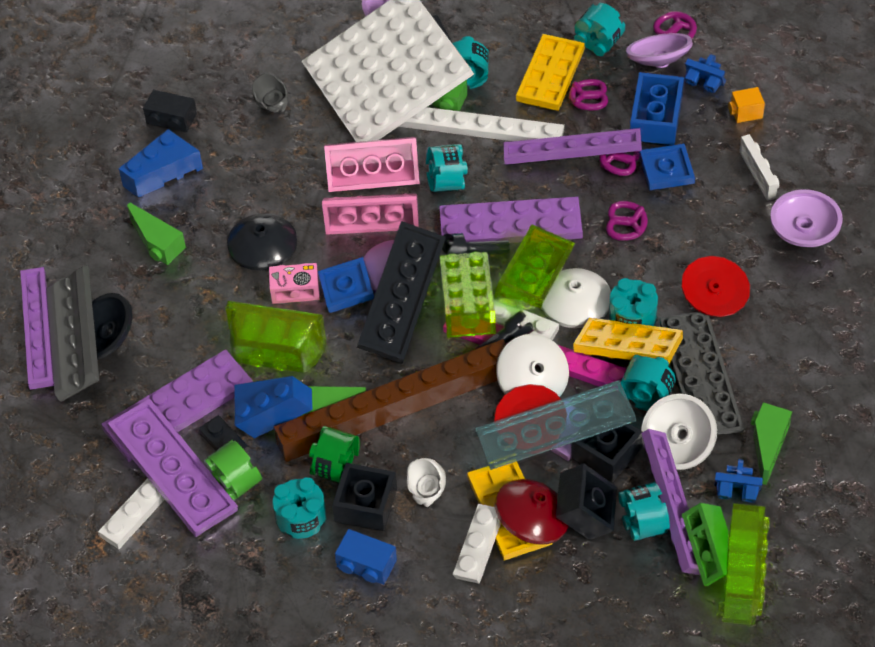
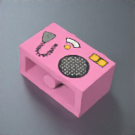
(294, 283)

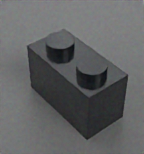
(170, 110)

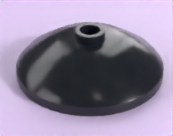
(262, 241)
(111, 322)

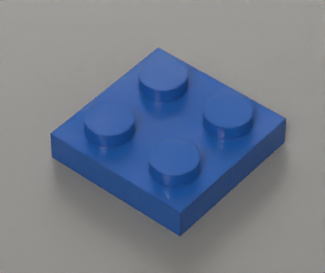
(667, 167)
(346, 285)

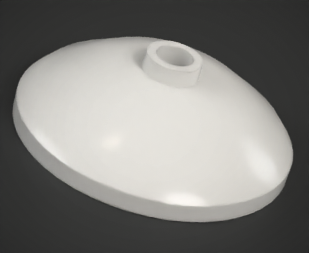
(575, 306)
(519, 358)
(681, 413)

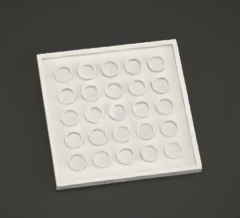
(387, 68)

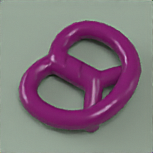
(676, 16)
(590, 94)
(622, 157)
(626, 220)

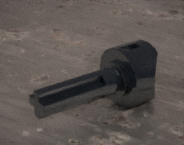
(460, 246)

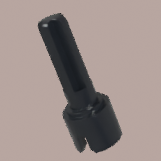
(511, 330)

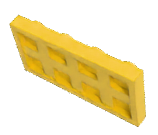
(550, 72)
(626, 340)
(486, 486)

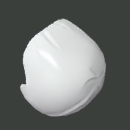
(425, 480)

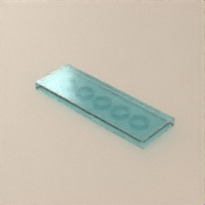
(555, 424)

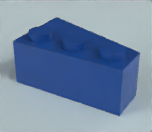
(158, 163)
(270, 403)

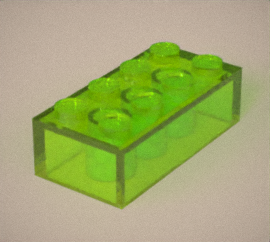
(467, 294)
(746, 564)

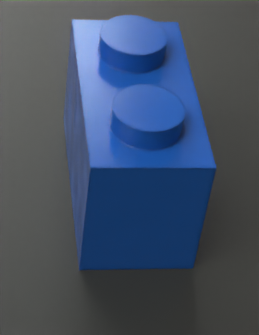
(365, 557)

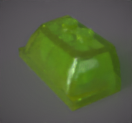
(533, 269)
(275, 336)

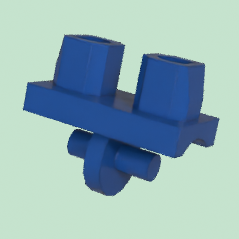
(707, 70)
(749, 484)

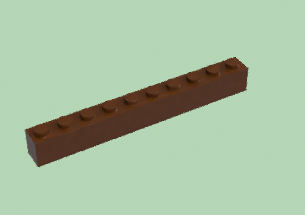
(392, 400)

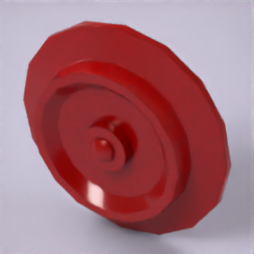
(715, 286)
(524, 399)

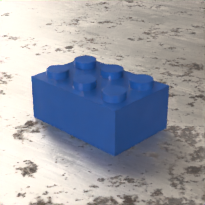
(657, 107)

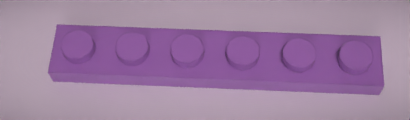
(572, 146)
(36, 328)
(672, 494)

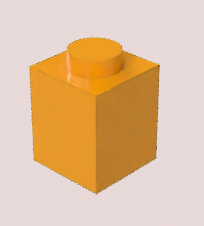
(746, 105)

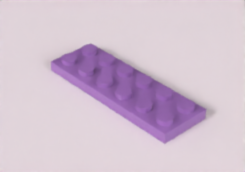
(512, 219)
(193, 394)
(172, 467)

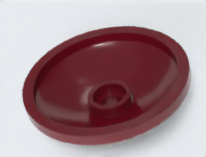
(529, 511)

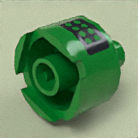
(332, 453)

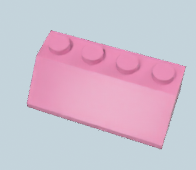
(372, 164)
(369, 213)

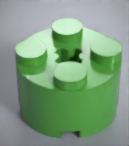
(233, 469)

